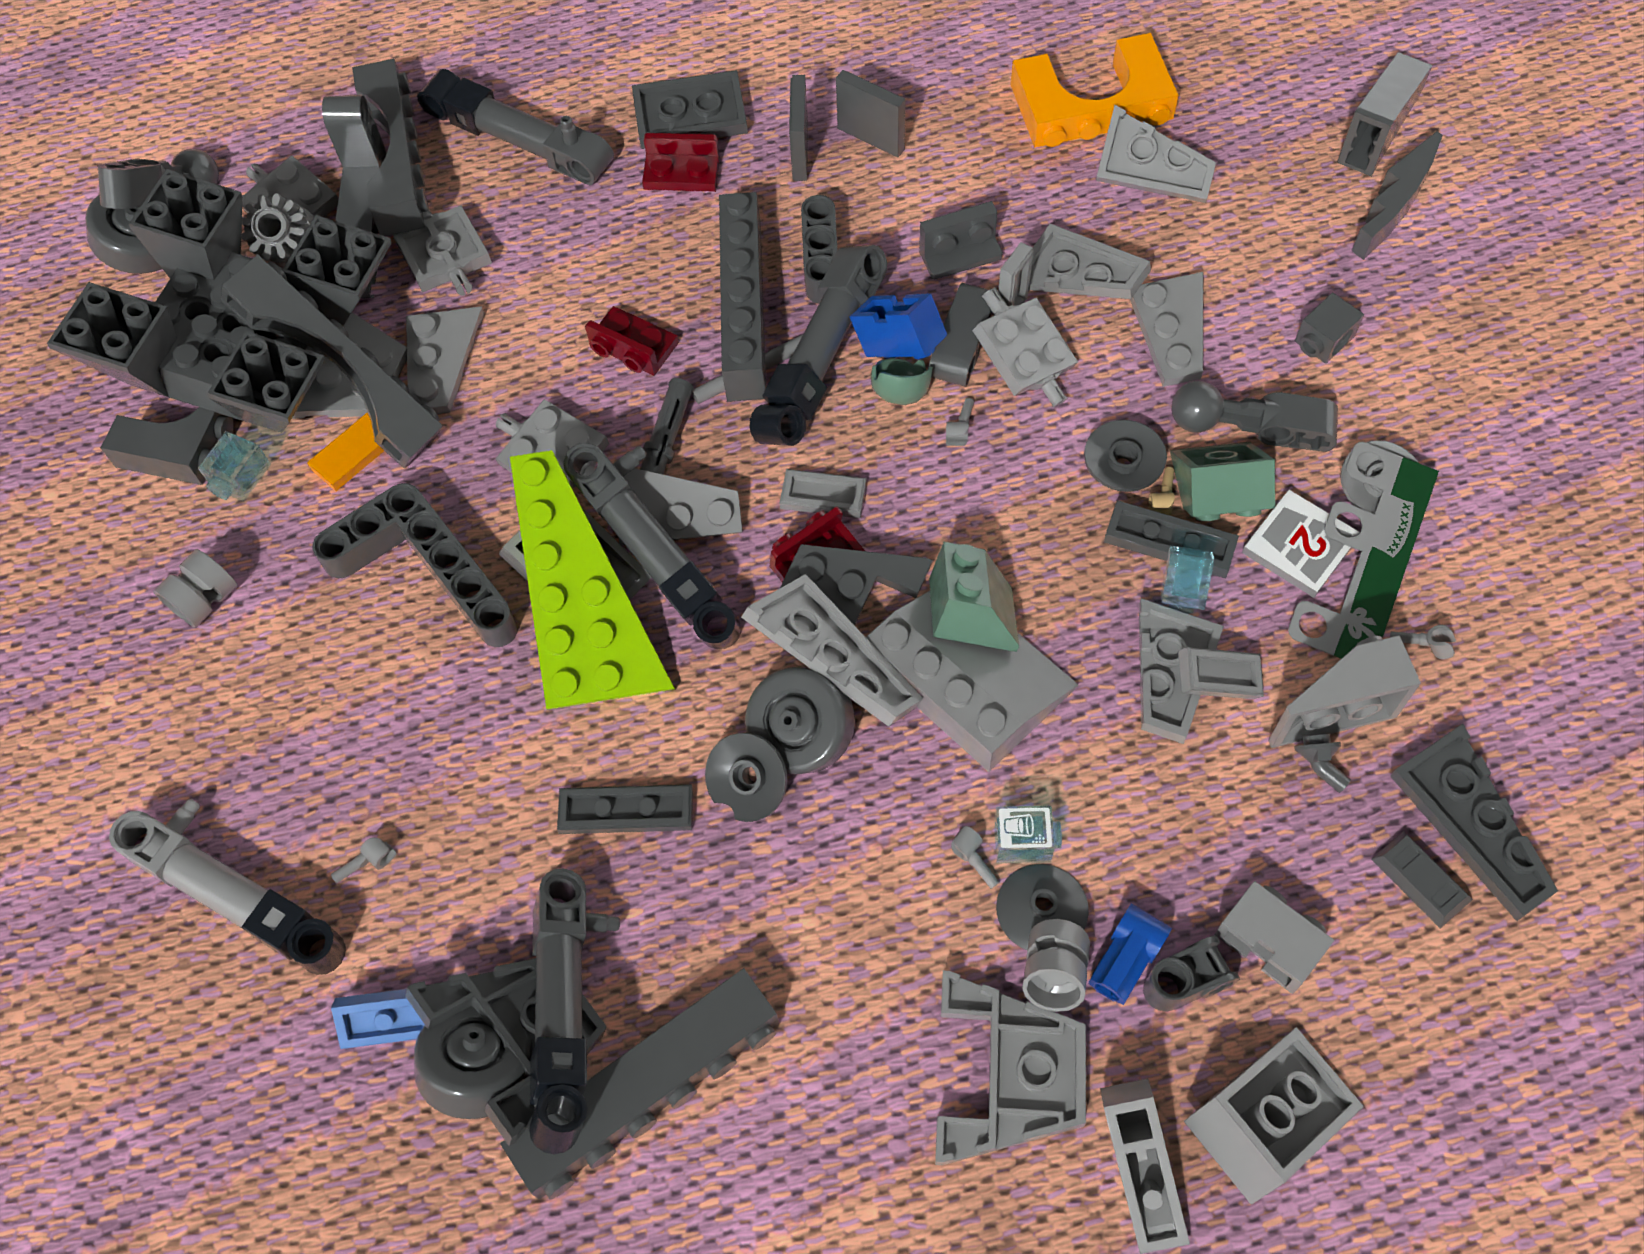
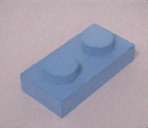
(375, 1019)

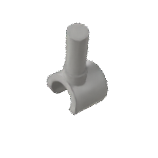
(958, 431)
(1435, 638)
(965, 845)
(372, 851)

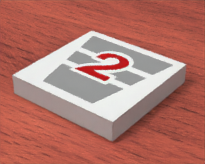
(1296, 545)

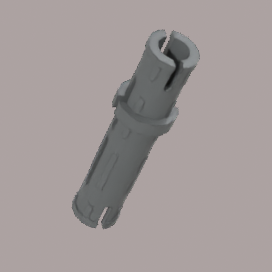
(669, 419)

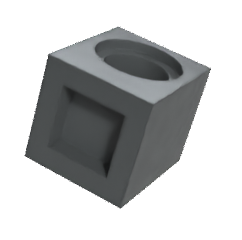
(1328, 328)

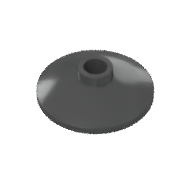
(1128, 441)
(729, 776)
(1018, 894)

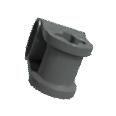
(1195, 970)

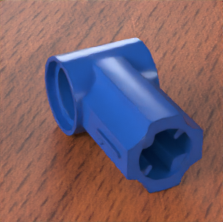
(1133, 947)

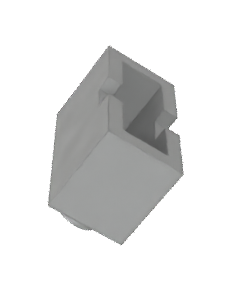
(1276, 934)

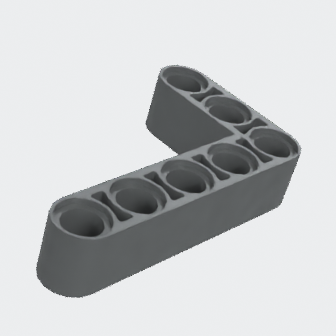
(361, 155)
(393, 527)

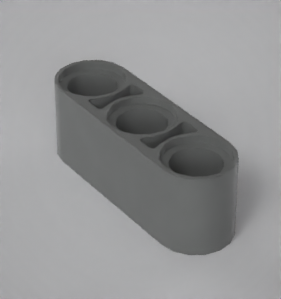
(819, 242)
(959, 349)

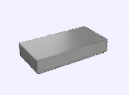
(1016, 276)
(822, 491)
(1220, 673)

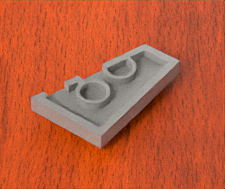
(1151, 162)

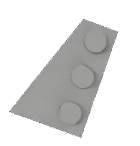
(1084, 266)
(1173, 326)
(437, 354)
(686, 506)
(1161, 636)

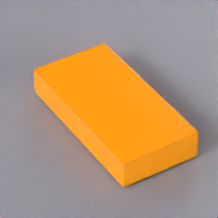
(346, 454)

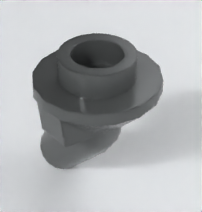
(1319, 752)

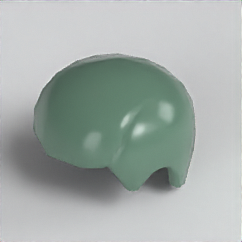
(900, 380)

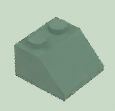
(1224, 480)
(971, 599)

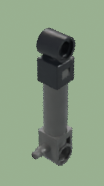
(475, 110)
(798, 386)
(649, 541)
(559, 1051)

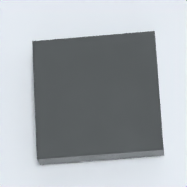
(870, 113)
(798, 127)

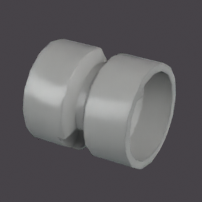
(195, 588)
(1056, 965)

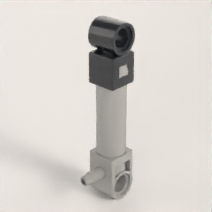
(222, 889)

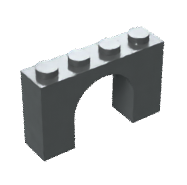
(166, 449)

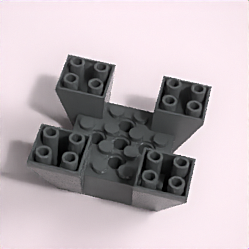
(188, 338)

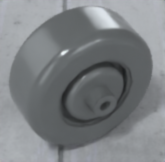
(113, 240)
(801, 718)
(465, 1066)

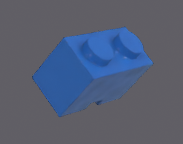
(899, 328)

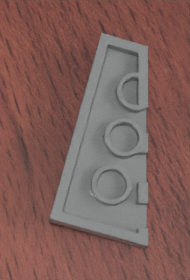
(827, 642)

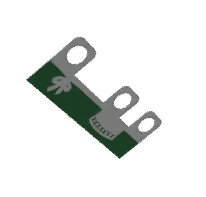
(1385, 547)

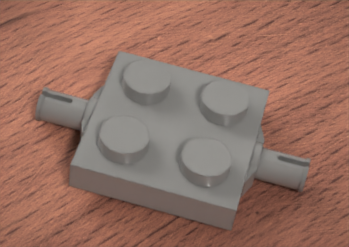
(292, 182)
(443, 250)
(1025, 346)
(545, 431)

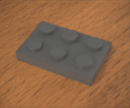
(691, 106)

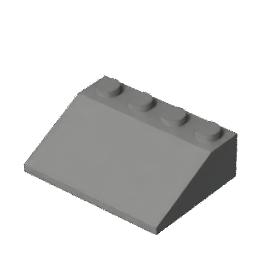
(972, 691)

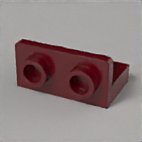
(681, 162)
(631, 340)

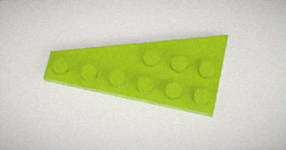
(582, 617)

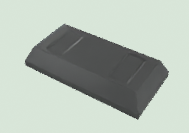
(1422, 879)

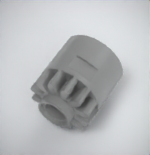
(275, 227)

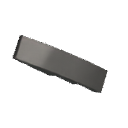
(1396, 195)

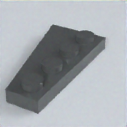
(1464, 807)

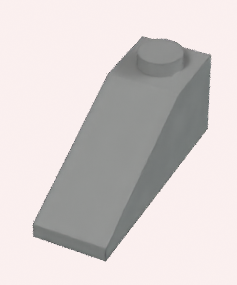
(1144, 1166)

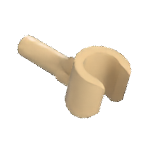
(1163, 501)

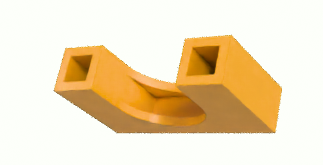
(1058, 116)

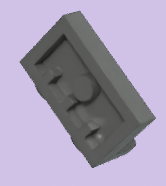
(959, 240)

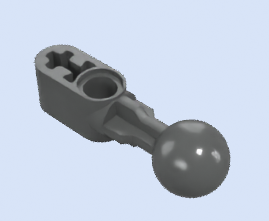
(130, 181)
(1276, 418)

